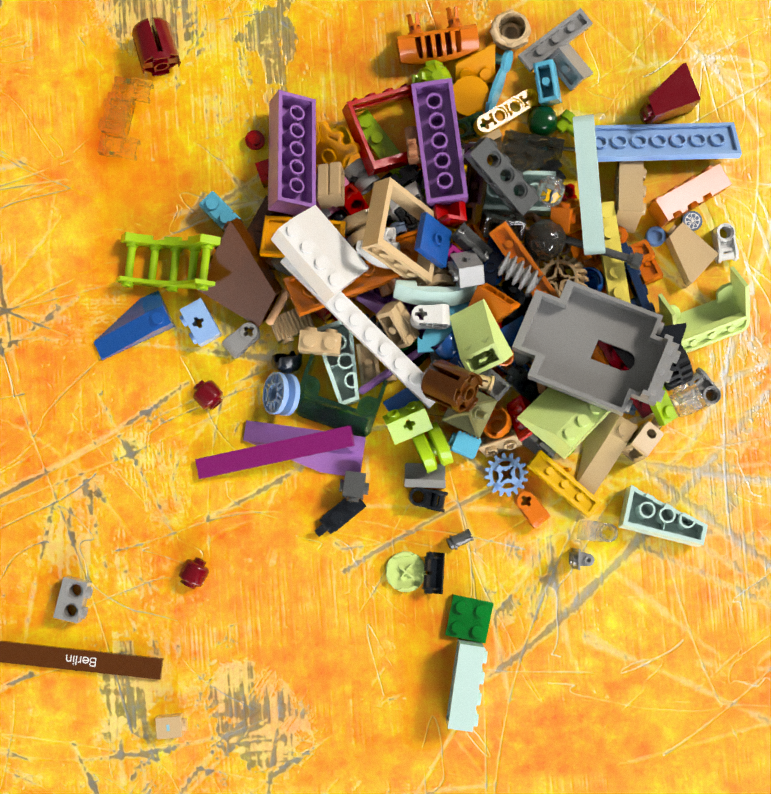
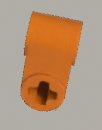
(533, 510)

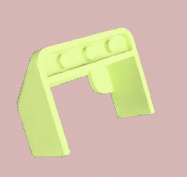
(714, 319)

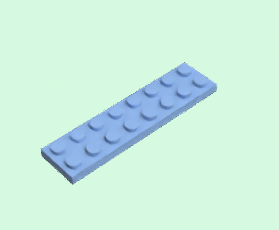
(667, 142)

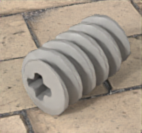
(519, 273)

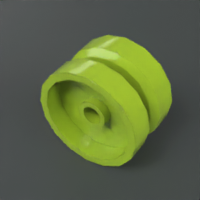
(433, 446)

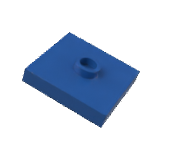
(433, 240)

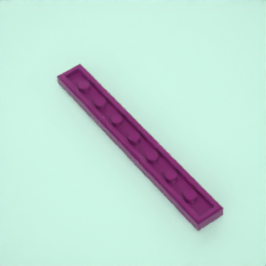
(275, 452)

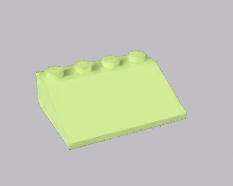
(561, 420)

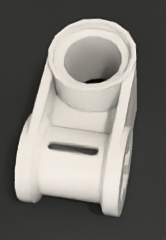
(725, 245)
(433, 316)

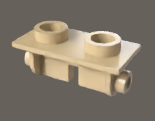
(492, 446)

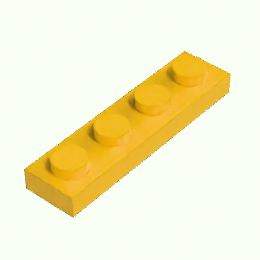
(563, 483)

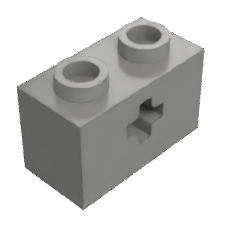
(466, 269)

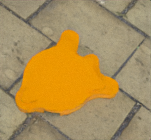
(331, 147)

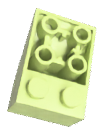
(479, 338)

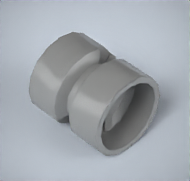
(357, 173)

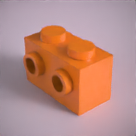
(567, 215)

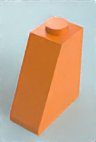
(497, 301)

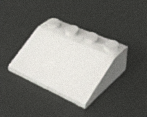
(319, 253)

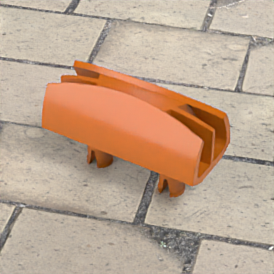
(437, 45)

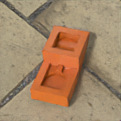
(649, 268)

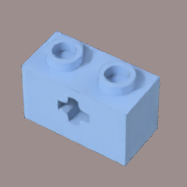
(189, 317)

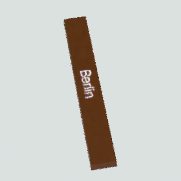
(81, 660)

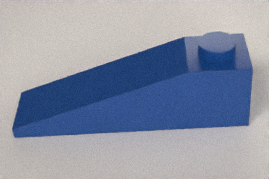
(139, 323)

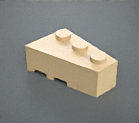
(629, 193)

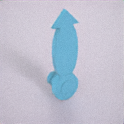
(506, 62)
(434, 337)

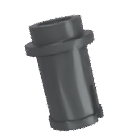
(459, 539)

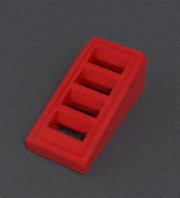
(514, 409)

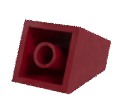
(672, 98)

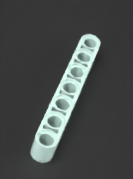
(589, 185)

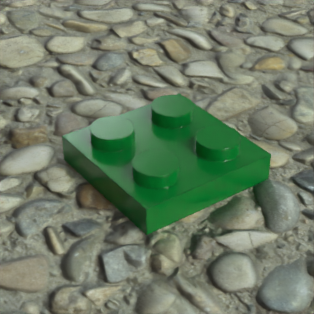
(469, 618)

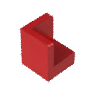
(450, 215)

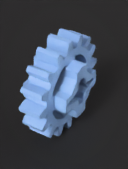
(514, 463)

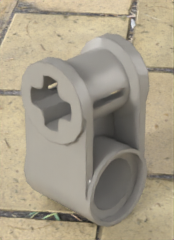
(238, 342)
(705, 384)

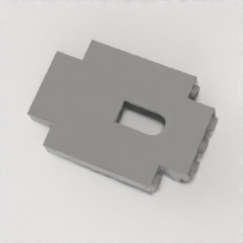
(563, 337)

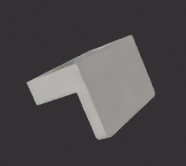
(570, 66)
(418, 477)

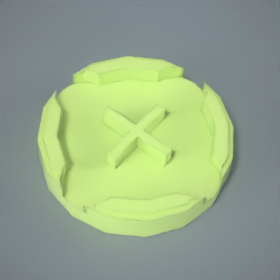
(405, 571)

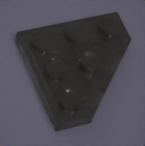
(530, 150)

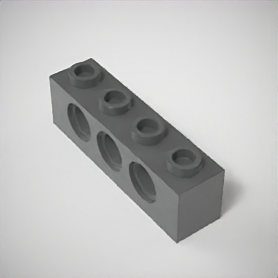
(477, 157)

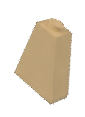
(689, 252)

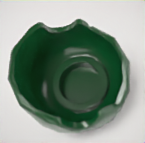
(542, 121)

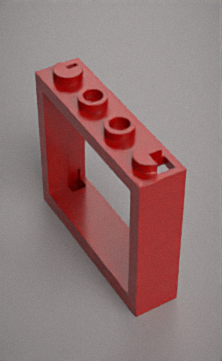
(368, 102)

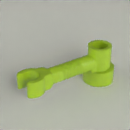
(566, 123)

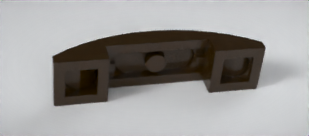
(476, 192)

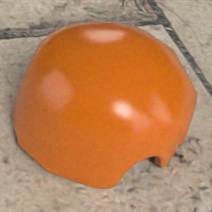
(498, 424)

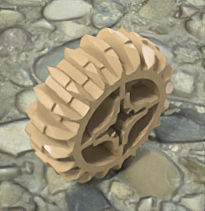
(557, 269)

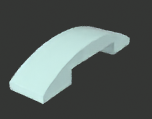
(431, 295)

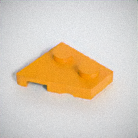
(479, 64)

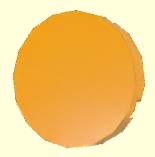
(470, 94)

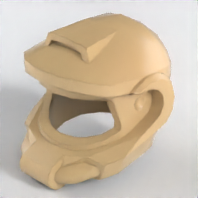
(510, 30)

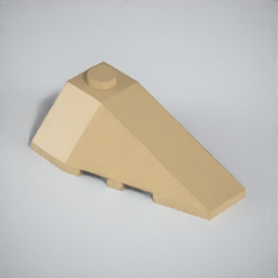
(602, 450)

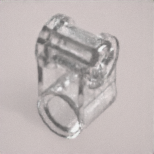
(593, 531)

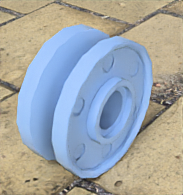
(281, 393)

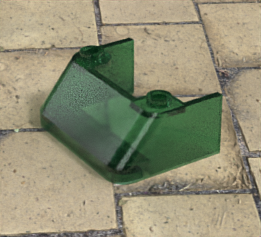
(334, 413)

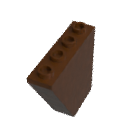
(242, 276)

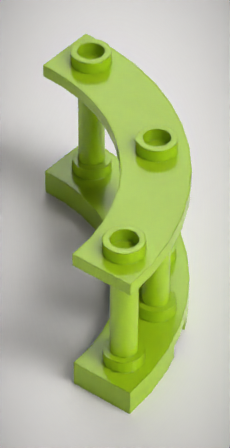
(176, 245)

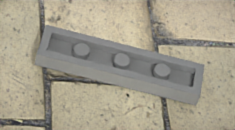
(557, 37)

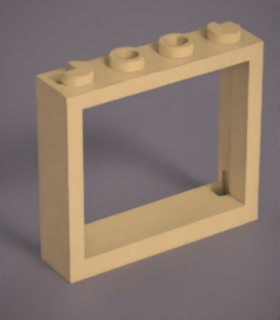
(373, 241)

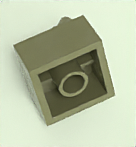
(475, 420)

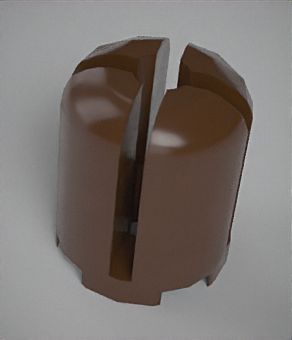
(451, 385)

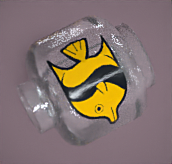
(550, 191)

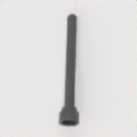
(633, 260)

